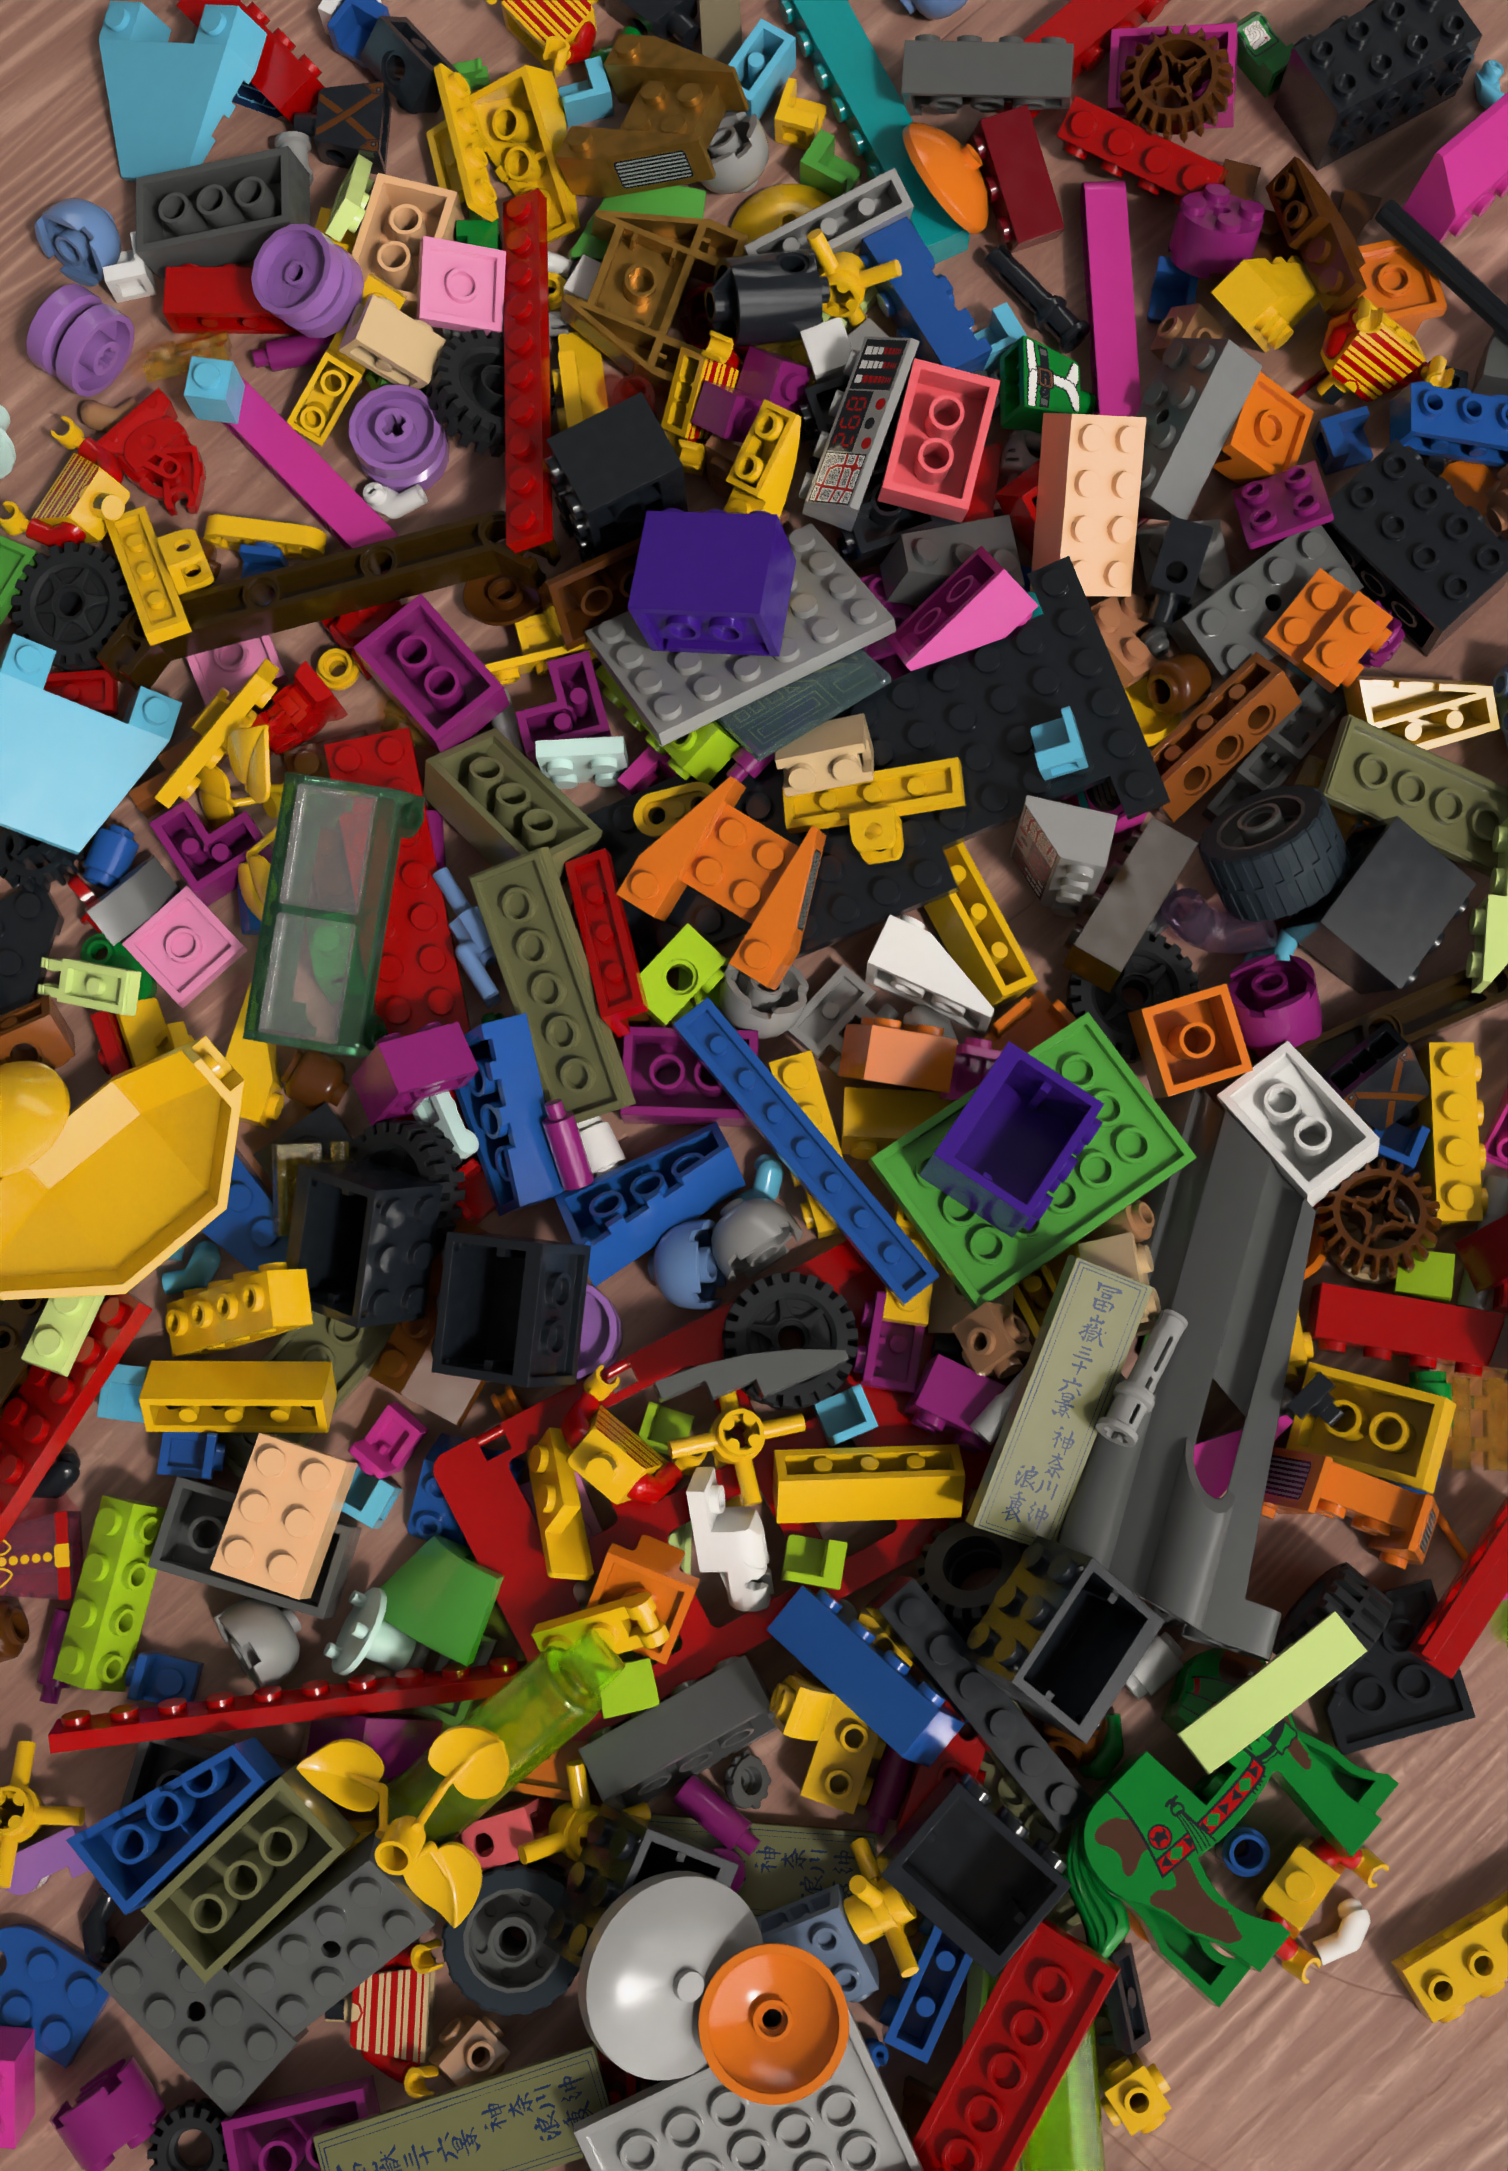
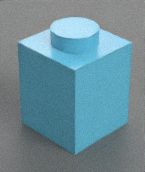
(214, 390)

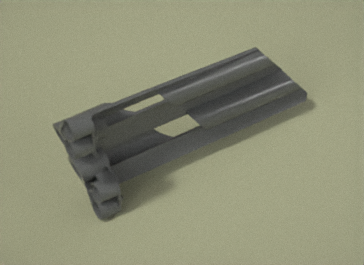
(1233, 1264)

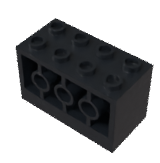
(612, 474)
(873, 529)

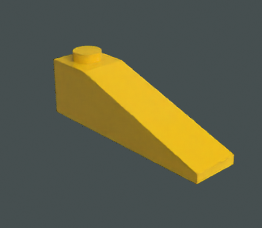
(521, 133)

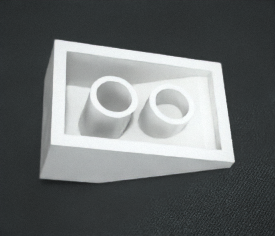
(920, 970)
(1300, 1123)

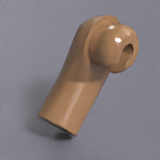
(103, 417)

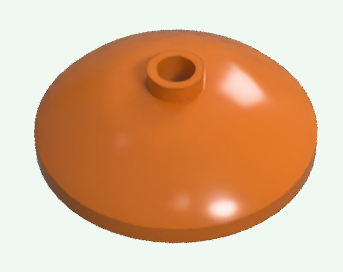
(949, 174)
(777, 2061)

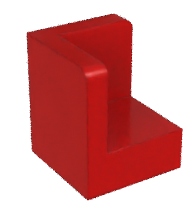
(478, 1198)

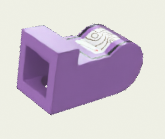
(40, 1860)

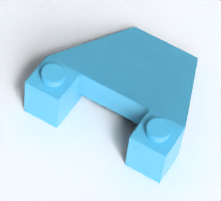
(171, 93)
(64, 761)

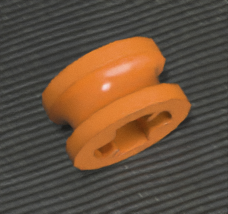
(508, 1403)

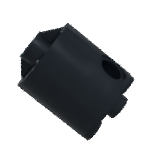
(766, 297)

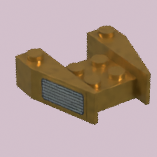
(667, 131)
(643, 286)

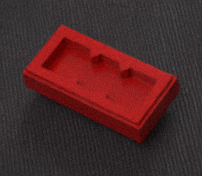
(114, 1054)

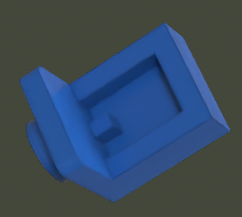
(191, 1454)

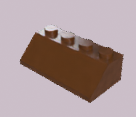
(589, 593)
(407, 1357)

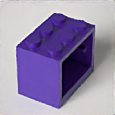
(712, 582)
(1014, 1142)

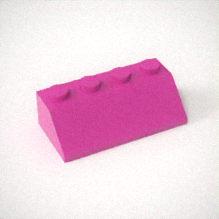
(1464, 175)

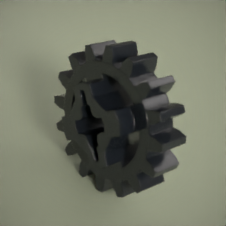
(33, 862)

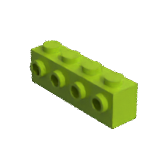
(694, 754)
(111, 1589)

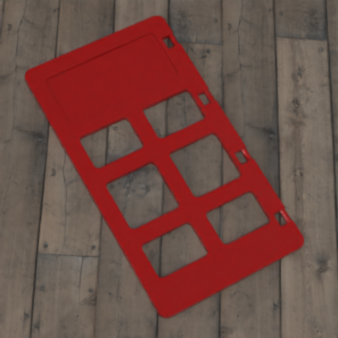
(509, 1539)

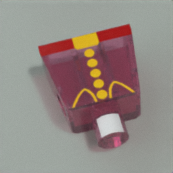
(43, 1557)

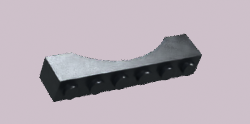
(998, 1723)

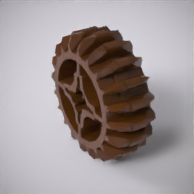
(1186, 61)
(1394, 1224)

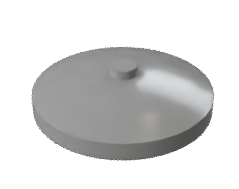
(651, 1967)

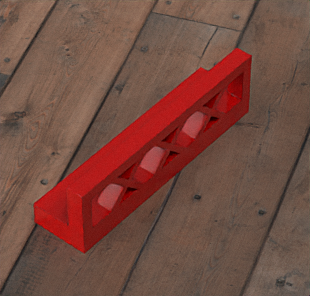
(606, 939)
(1467, 1601)

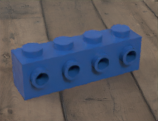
(1451, 423)
(926, 1998)

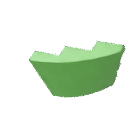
(667, 201)
(443, 1598)

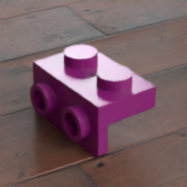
(890, 1350)

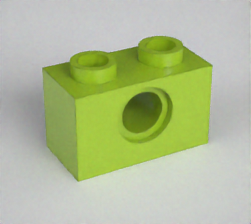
(694, 955)

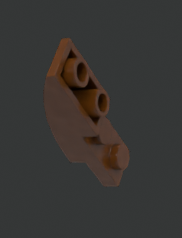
(1320, 235)

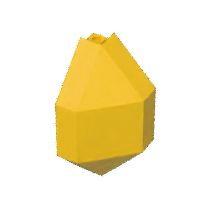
(124, 1180)

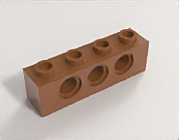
(1222, 732)
(38, 1025)

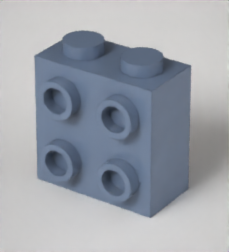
(822, 1928)

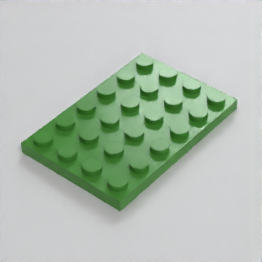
(1119, 1165)

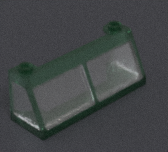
(327, 914)

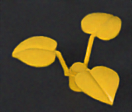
(251, 766)
(440, 1876)

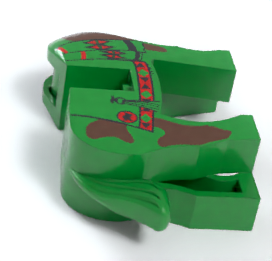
(1147, 1830)

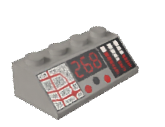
(859, 429)
(1062, 852)

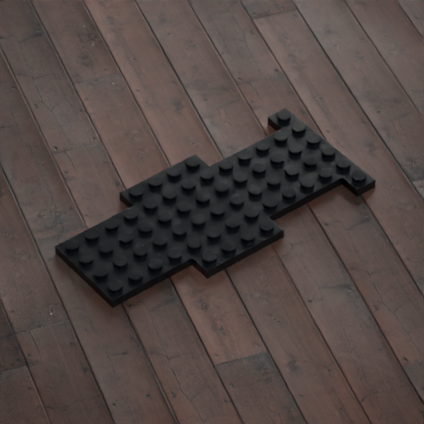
(959, 707)

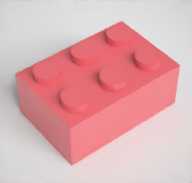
(938, 440)

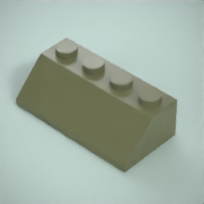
(506, 803)

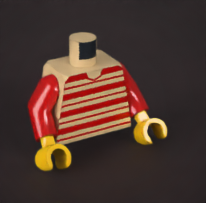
(395, 2017)

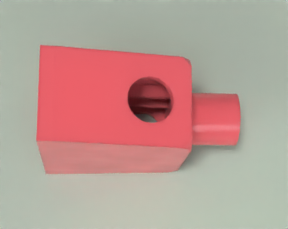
(500, 1831)

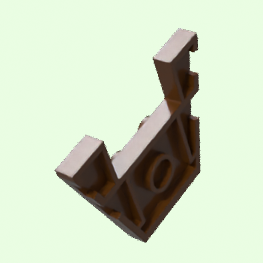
(1242, 179)

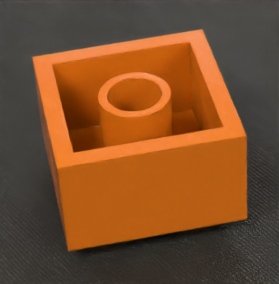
(1190, 1041)
(905, 1057)

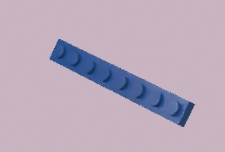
(806, 1152)

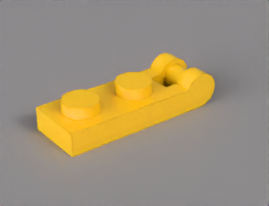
(610, 1622)

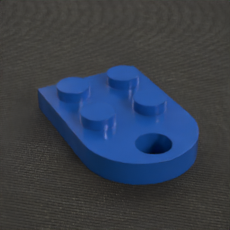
(49, 1990)

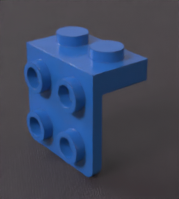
(430, 1509)

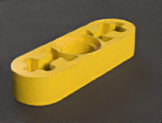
(292, 539)

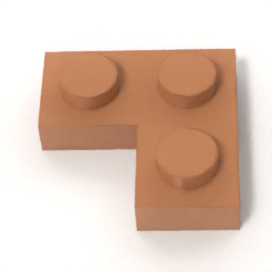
(1119, 623)

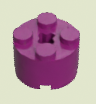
(1214, 231)
(1275, 1002)
(109, 2113)

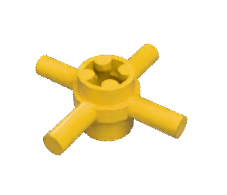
(848, 278)
(729, 1451)
(35, 1813)
(571, 1820)
(880, 1909)

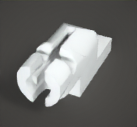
(729, 1542)

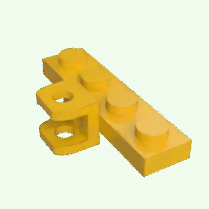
(158, 572)
(215, 726)
(875, 805)

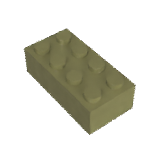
(250, 1873)

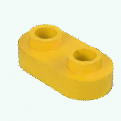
(675, 803)

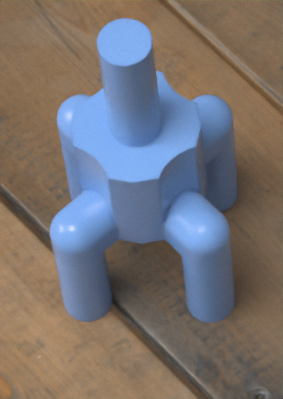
(471, 934)

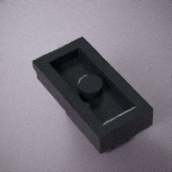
(1317, 1401)
(1125, 2006)

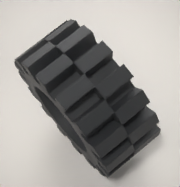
(183, 2118)

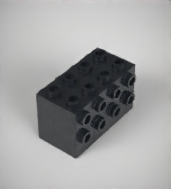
(1373, 73)
(1416, 546)

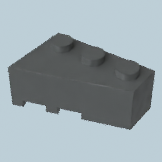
(929, 557)

